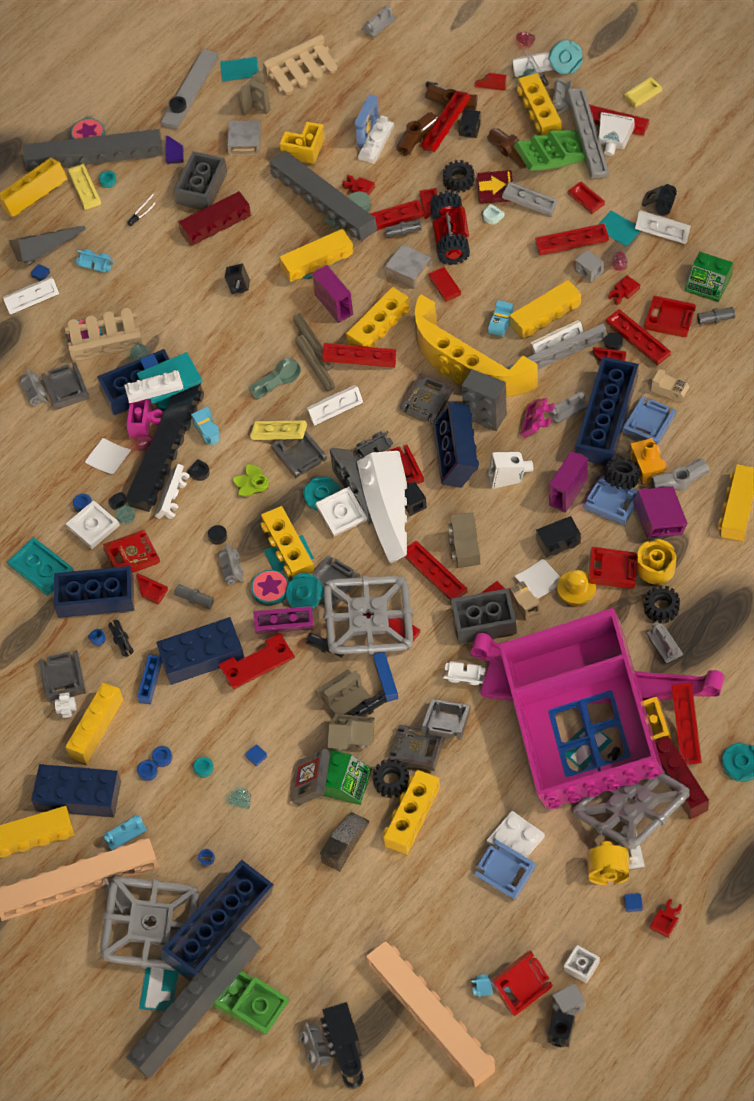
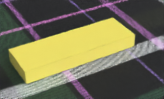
(84, 186)
(278, 430)

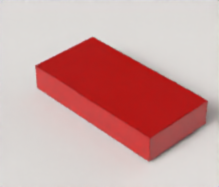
(586, 197)
(444, 284)

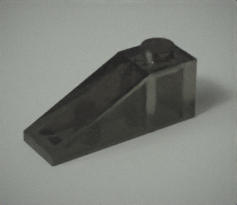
(343, 841)

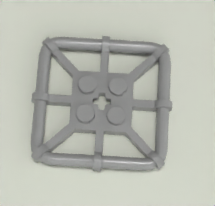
(360, 624)
(632, 814)
(141, 912)

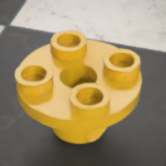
(575, 589)

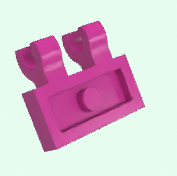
(534, 417)

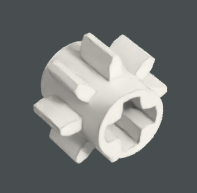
(65, 705)

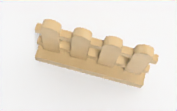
(300, 55)
(105, 344)

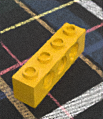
(538, 104)
(379, 319)
(276, 520)
(403, 840)

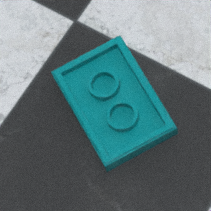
(180, 363)
(38, 565)

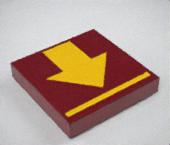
(492, 186)

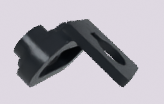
(663, 198)

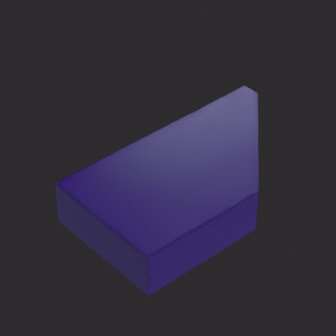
(174, 151)

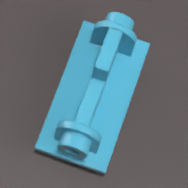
(88, 257)
(124, 832)
(484, 986)

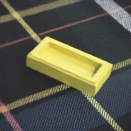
(643, 92)

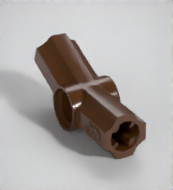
(443, 96)
(415, 132)
(506, 145)

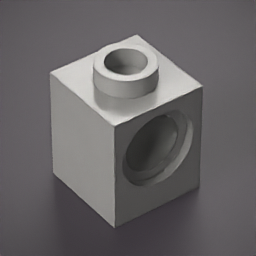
(589, 266)
(568, 1000)

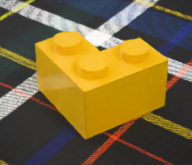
(304, 146)
(657, 718)

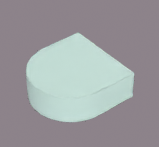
(492, 214)

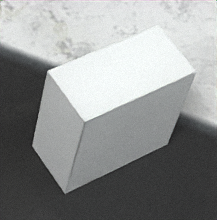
(581, 964)

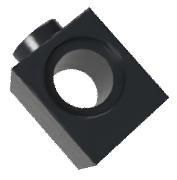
(470, 123)
(237, 278)
(415, 499)
(564, 1021)

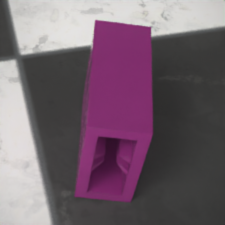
(332, 293)
(568, 481)
(660, 512)

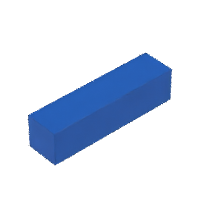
(385, 676)
(149, 679)

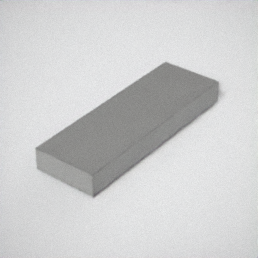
(530, 199)

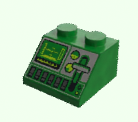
(709, 276)
(346, 777)

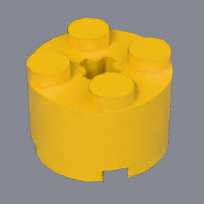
(656, 562)
(608, 863)

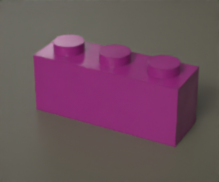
(283, 620)

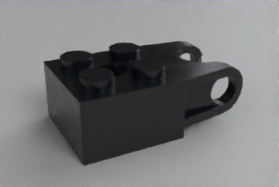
(343, 1042)

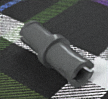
(403, 228)
(715, 315)
(194, 596)

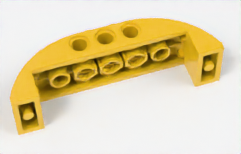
(457, 358)

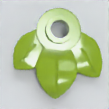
(249, 481)

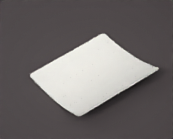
(107, 456)
(539, 578)

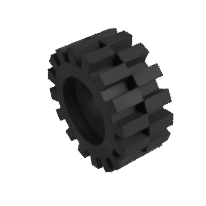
(458, 168)
(622, 473)
(662, 594)
(390, 767)

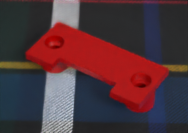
(257, 663)

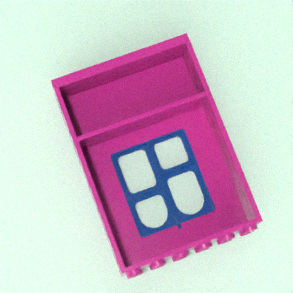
(566, 671)

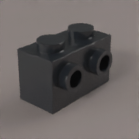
(558, 536)

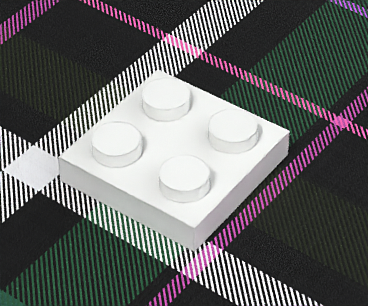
(341, 511)
(92, 524)
(517, 835)

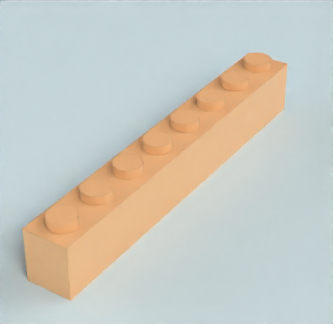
(76, 878)
(431, 1014)

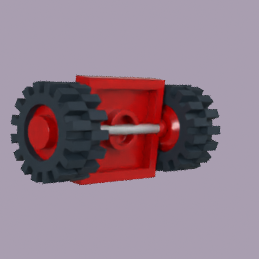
(450, 228)

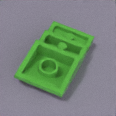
(551, 151)
(252, 1002)

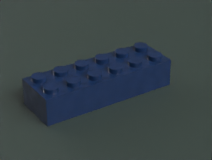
(607, 410)
(215, 920)

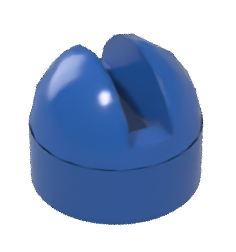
(99, 634)
(206, 853)

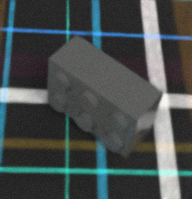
(200, 180)
(485, 398)
(484, 613)

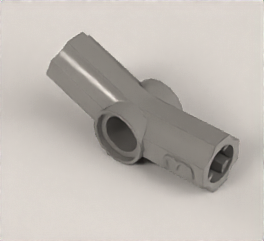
(689, 474)

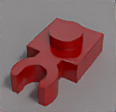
(358, 185)
(624, 288)
(666, 920)

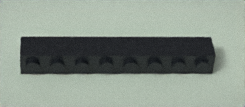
(164, 448)

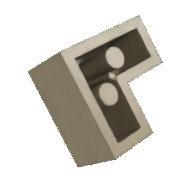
(464, 538)
(350, 730)

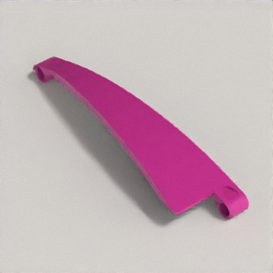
(651, 684)

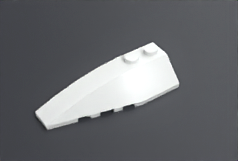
(384, 492)

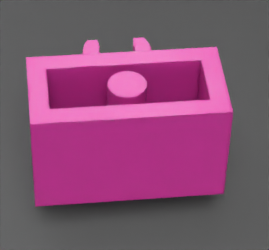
(140, 417)

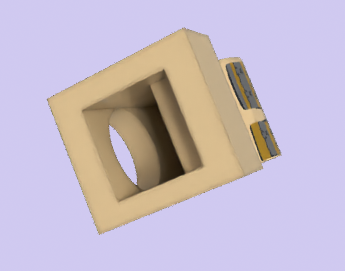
(669, 386)
(524, 600)

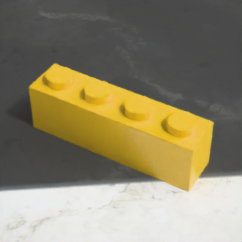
(32, 187)
(316, 255)
(545, 309)
(739, 503)
(94, 723)
(35, 831)

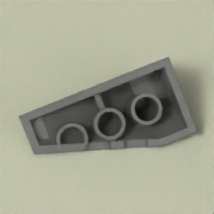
(35, 246)
(346, 469)

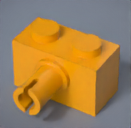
(647, 456)

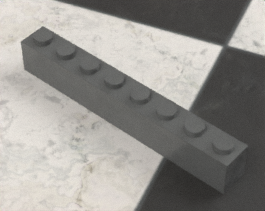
(95, 149)
(323, 196)
(193, 1002)

